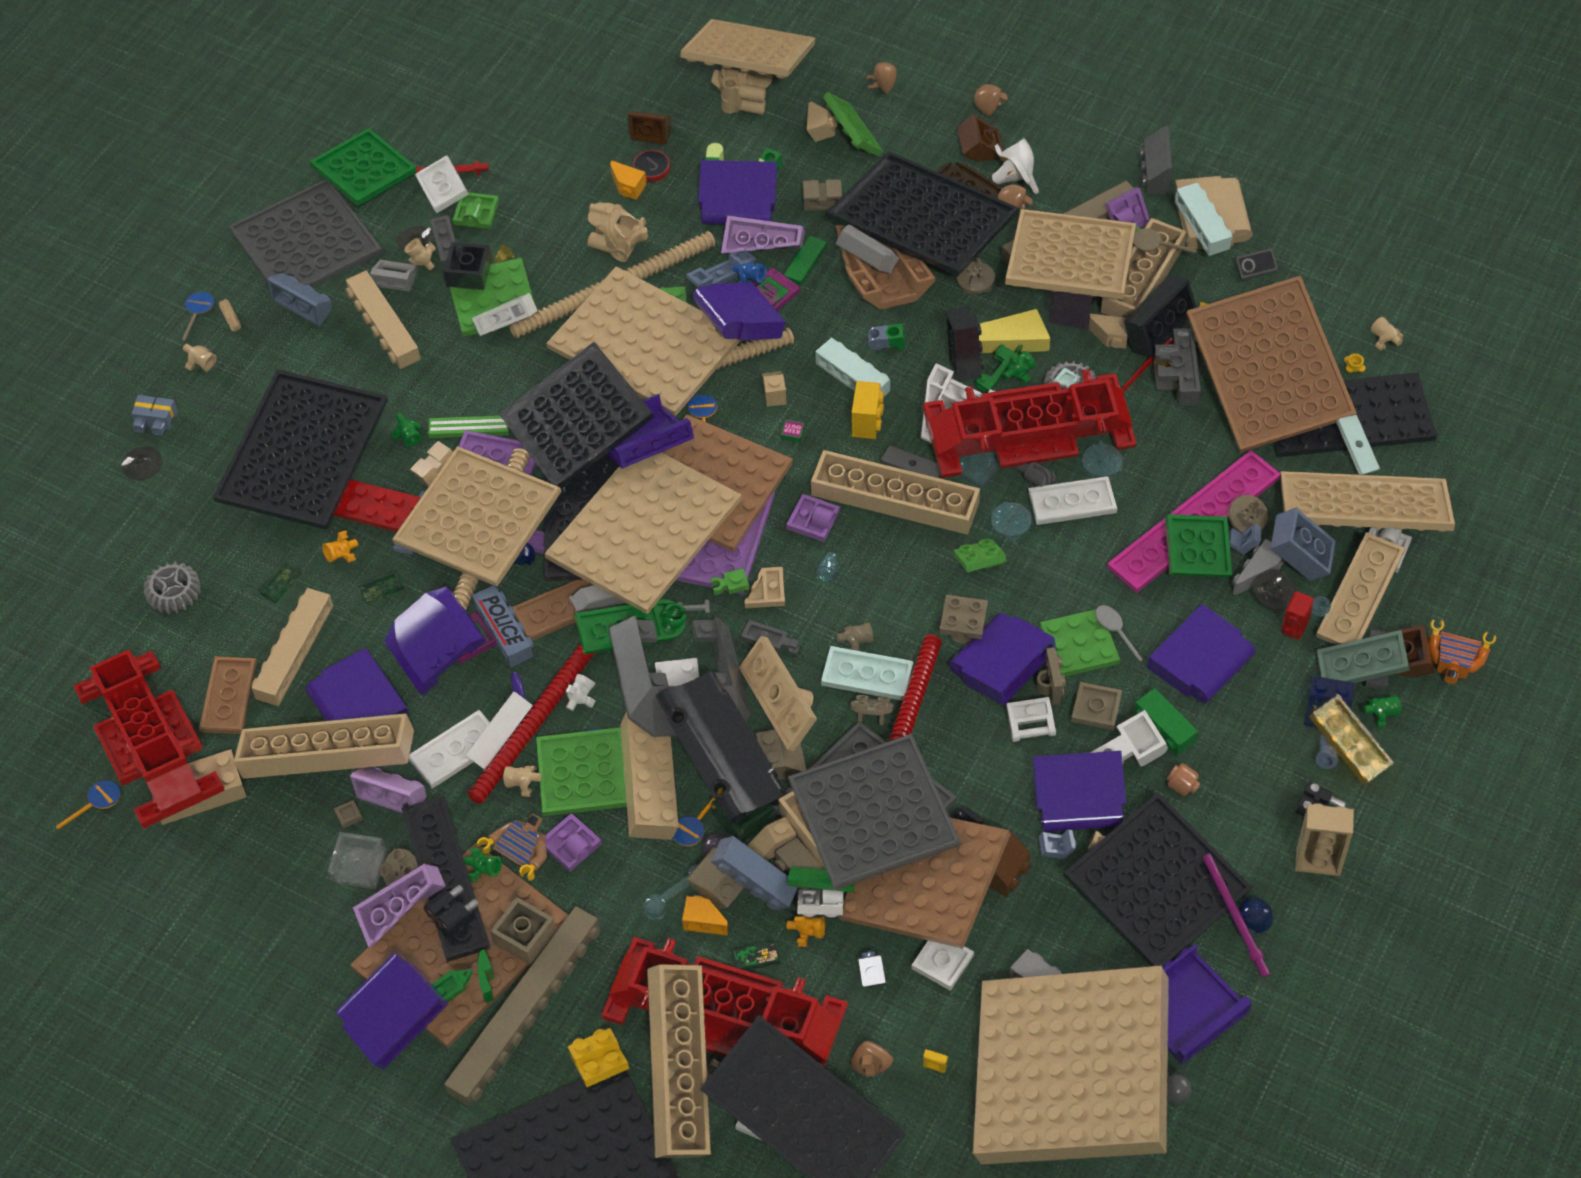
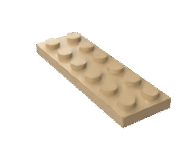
(1361, 590)

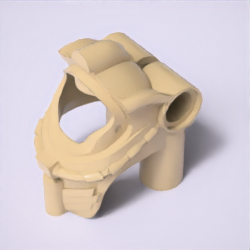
(741, 89)
(615, 237)

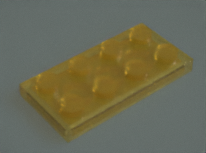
(1351, 739)

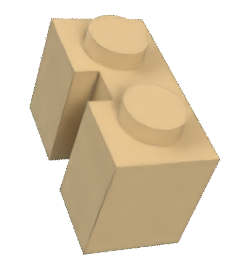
(428, 469)

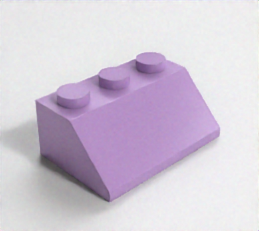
(386, 789)

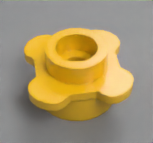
(1354, 363)

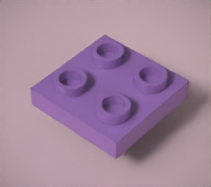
(1129, 208)
(813, 518)
(571, 842)

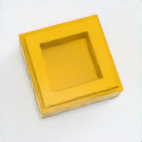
(935, 1061)

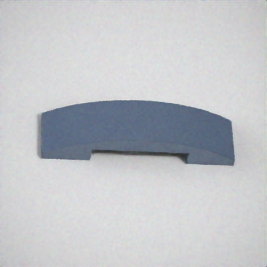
(722, 272)

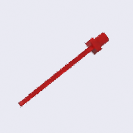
(466, 168)
(1141, 370)

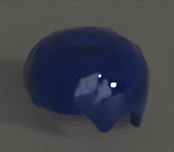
(526, 556)
(1256, 914)

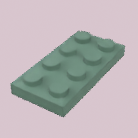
(1365, 658)

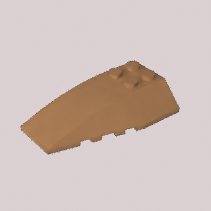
(885, 290)

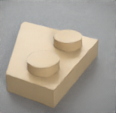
(768, 589)

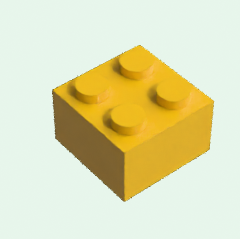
(867, 409)

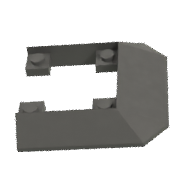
(641, 687)

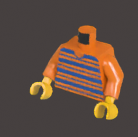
(1456, 654)

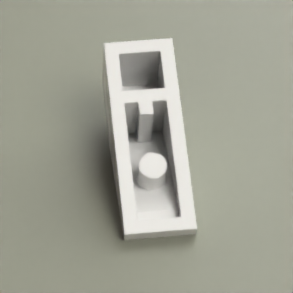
(505, 314)

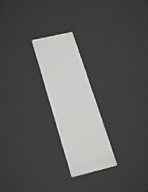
(499, 730)

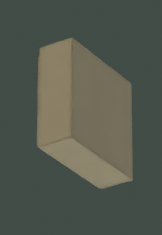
(348, 814)

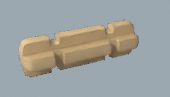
(229, 315)

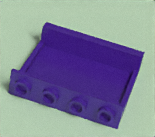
(653, 438)
(1198, 1005)

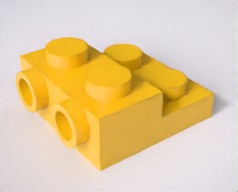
(598, 1057)

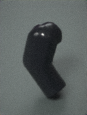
(967, 814)

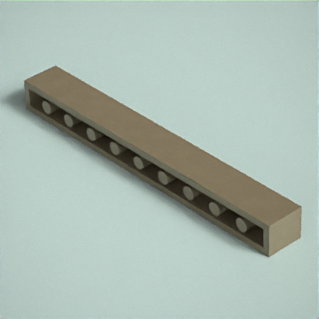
(522, 1007)

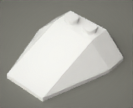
(942, 387)

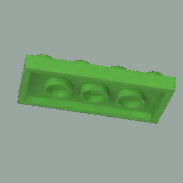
(852, 124)

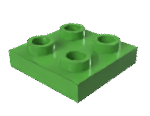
(476, 210)
(980, 555)

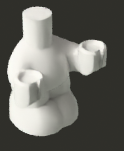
(578, 692)

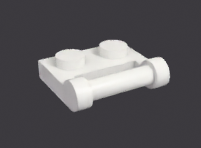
(1030, 712)

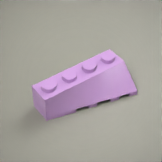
(754, 234)
(387, 906)

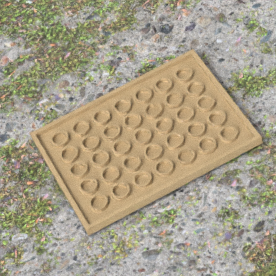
(649, 335)
(643, 529)

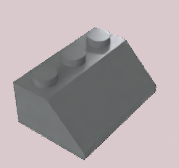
(1156, 162)

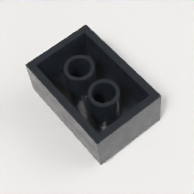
(964, 343)

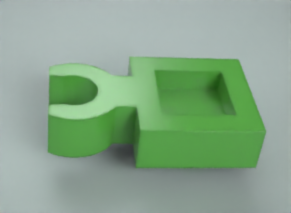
(733, 581)

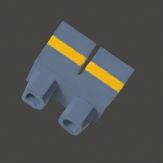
(153, 414)

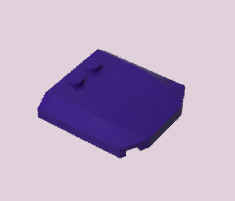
(432, 637)

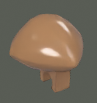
(885, 74)
(989, 98)
(1015, 196)
(871, 1059)

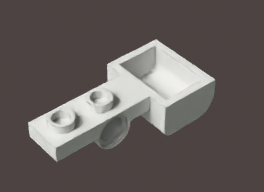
(1137, 738)

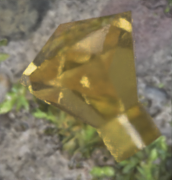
(504, 253)

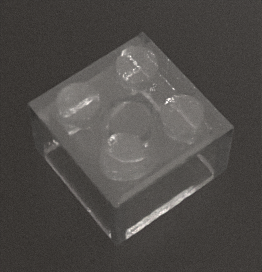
(357, 860)

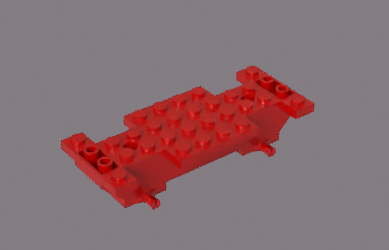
(1028, 422)
(147, 736)
(731, 1002)

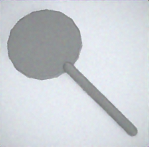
(1112, 621)

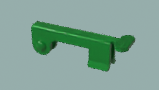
(1003, 355)

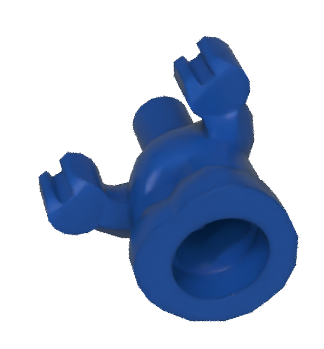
(750, 271)

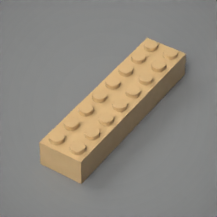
(895, 492)
(324, 746)
(678, 1061)

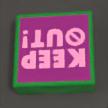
(792, 430)

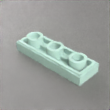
(1354, 435)

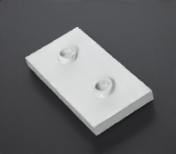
(1072, 500)
(447, 752)

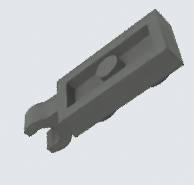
(778, 638)

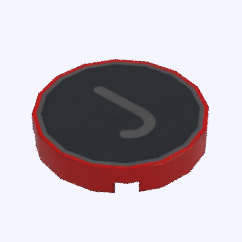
(653, 163)

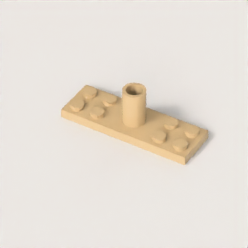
(778, 694)

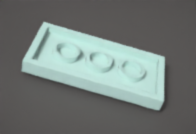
(867, 673)

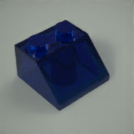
(1323, 690)

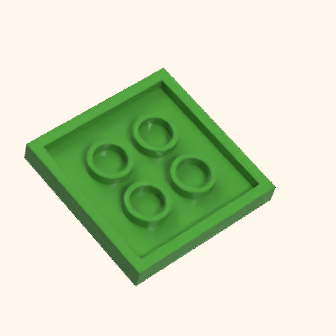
(1081, 643)

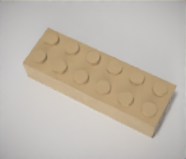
(1146, 270)
(648, 783)

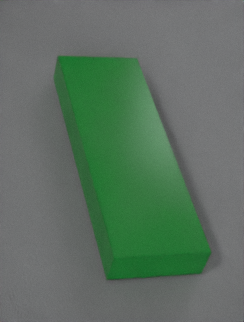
(805, 260)
(813, 879)

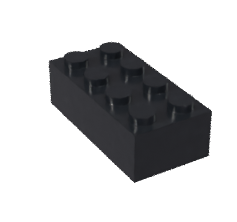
(1159, 314)

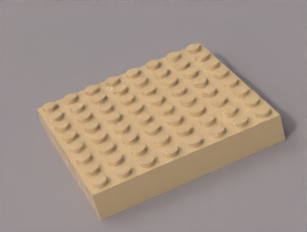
(1072, 1066)

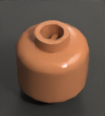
(1183, 779)

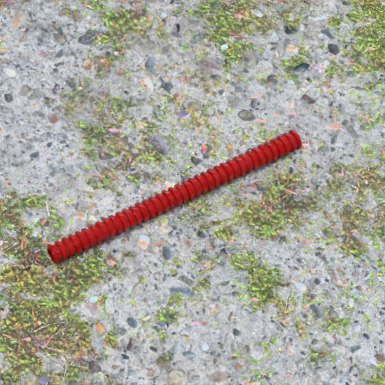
(916, 687)
(529, 725)

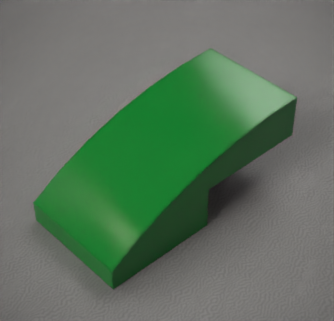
(485, 973)

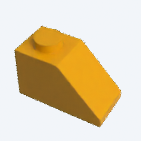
(628, 180)
(703, 917)

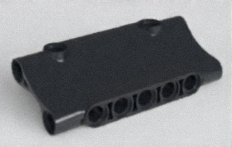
(721, 746)

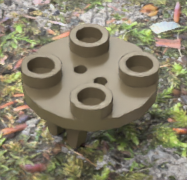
(976, 278)
(1254, 508)
(877, 707)
(397, 865)

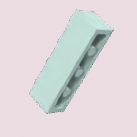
(1203, 219)
(848, 366)

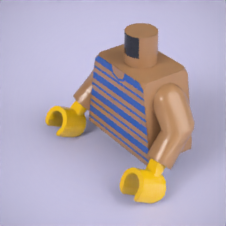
(519, 843)

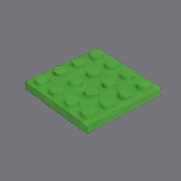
(504, 283)
(581, 771)

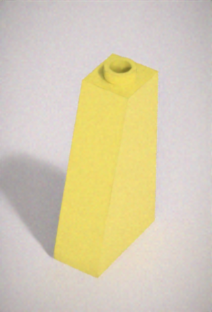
(1015, 330)

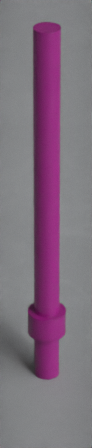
(1255, 954)

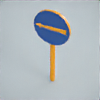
(702, 406)
(101, 796)
(691, 828)

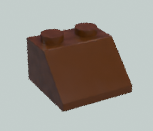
(649, 127)
(979, 139)
(1418, 652)
(1011, 866)

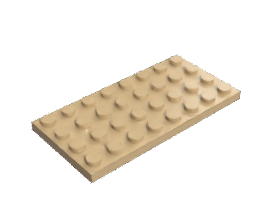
(1369, 500)

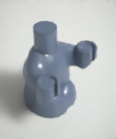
(1328, 756)

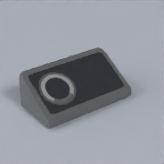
(1255, 264)

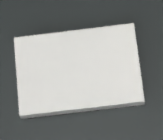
(441, 184)

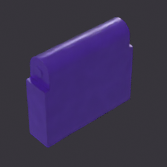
(737, 190)
(739, 311)
(1201, 655)
(1003, 658)
(354, 690)
(1079, 790)
(390, 1010)

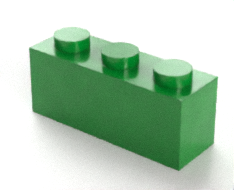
(1170, 723)

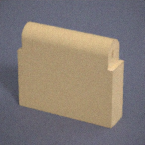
(1228, 204)

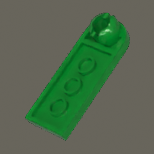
(594, 624)

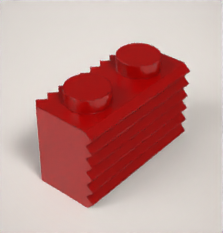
(1297, 615)

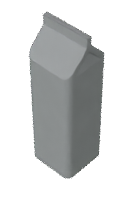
(867, 249)
(593, 598)

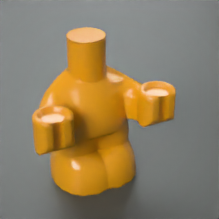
(340, 548)
(807, 927)

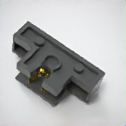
(1178, 368)

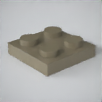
(1096, 706)

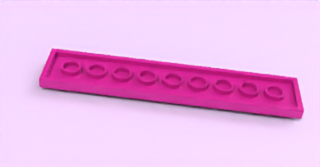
(1149, 554)

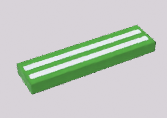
(456, 426)

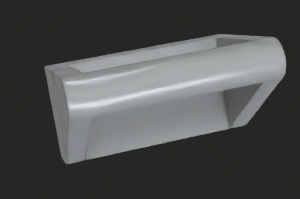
(394, 279)

